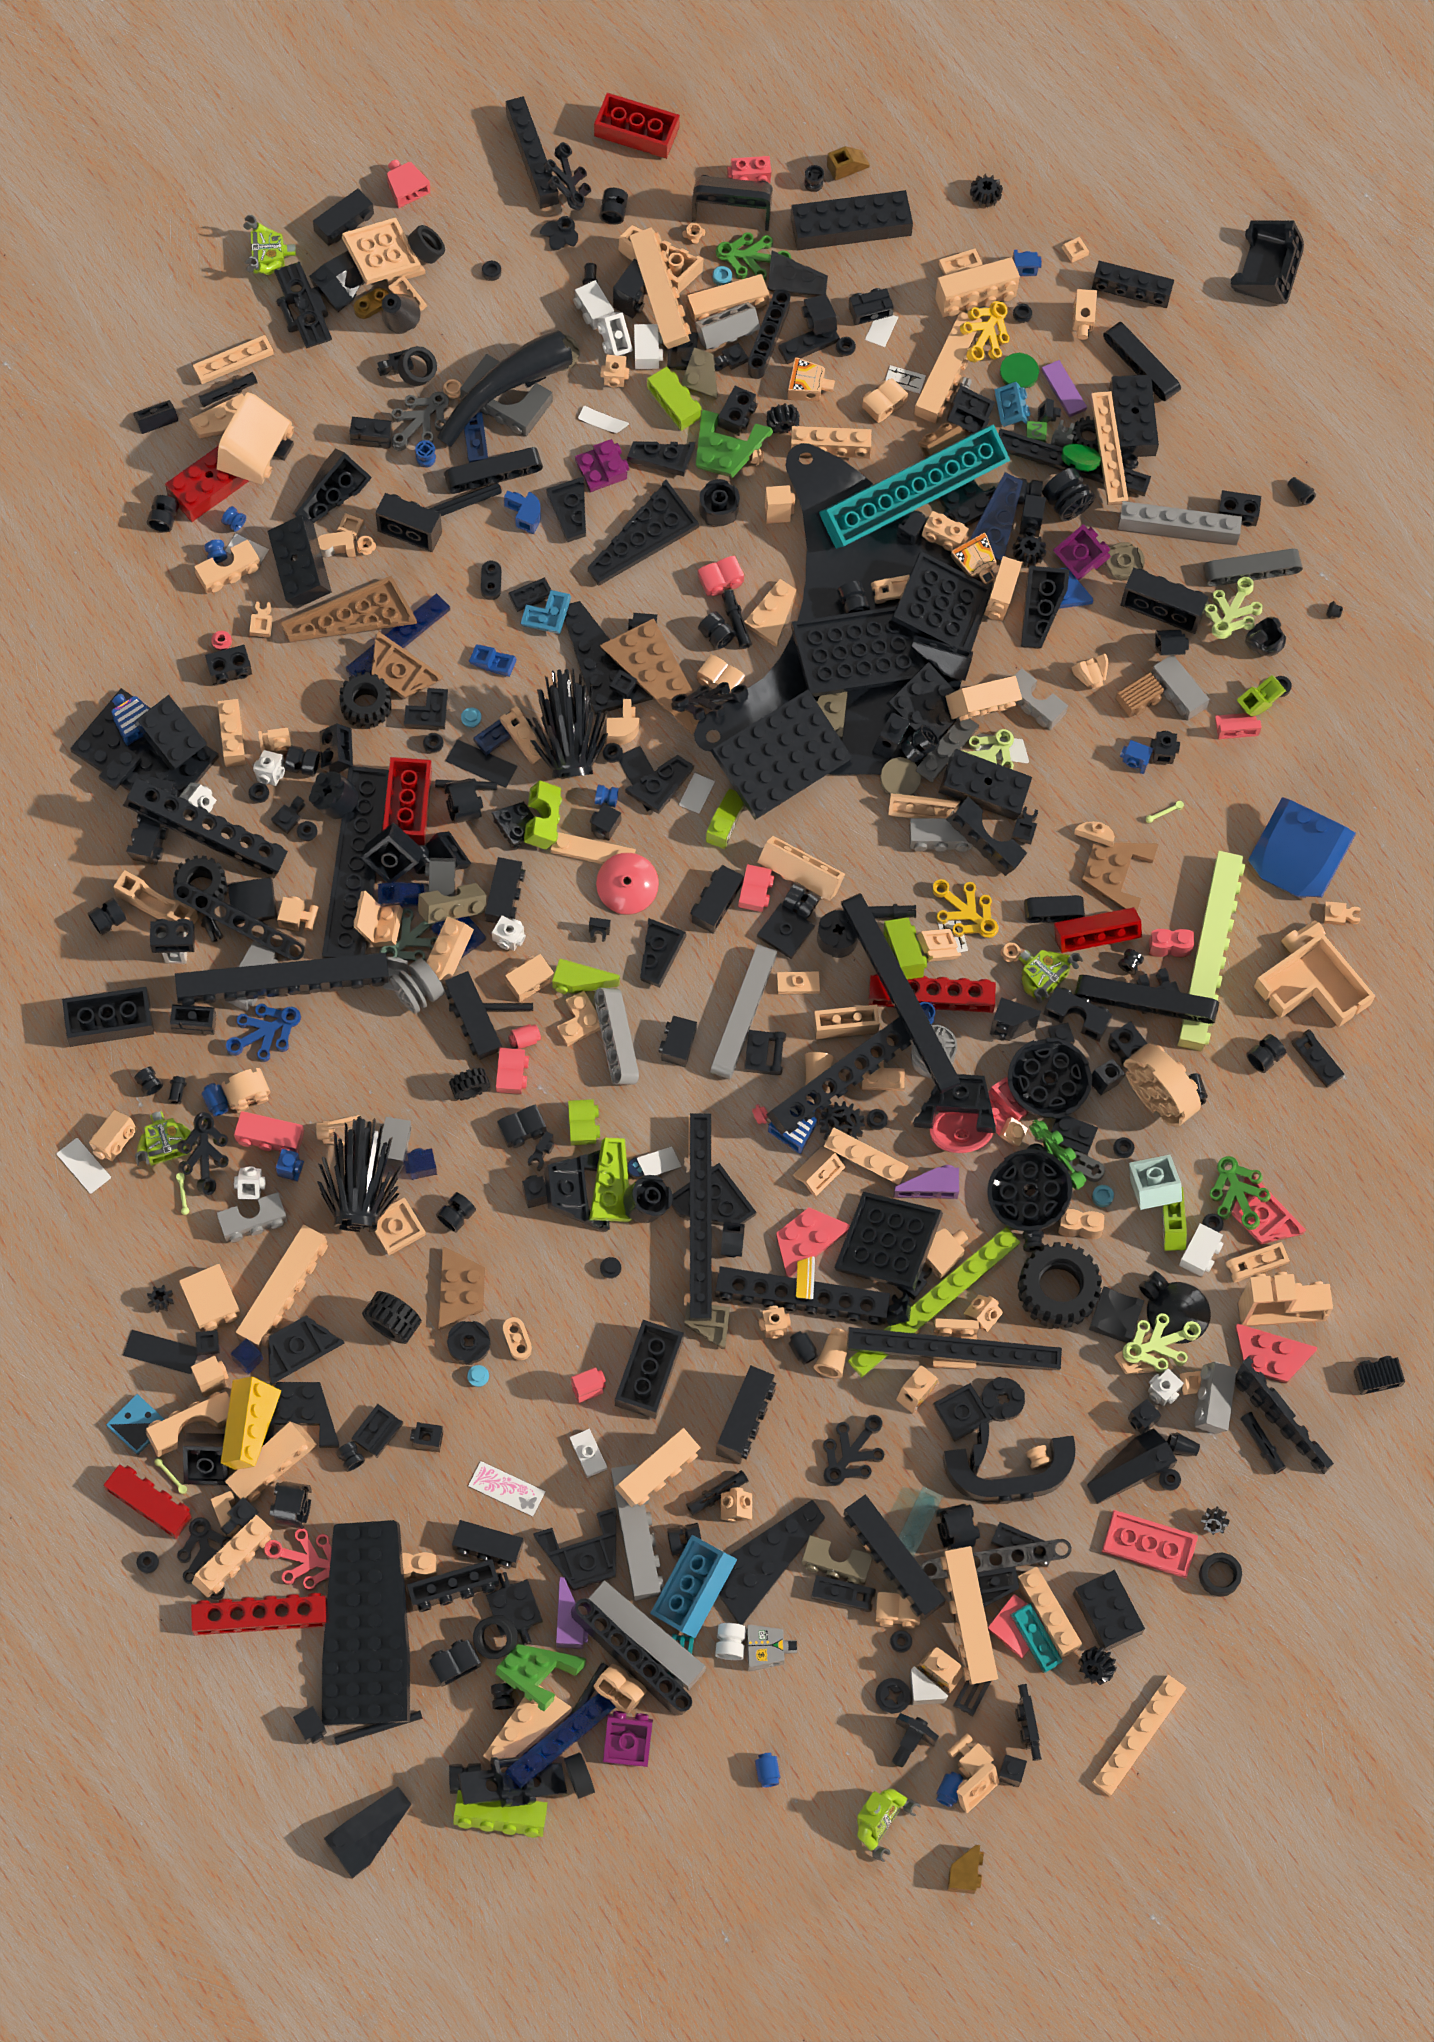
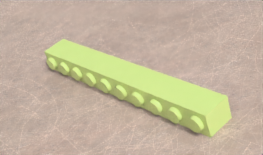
(1213, 942)

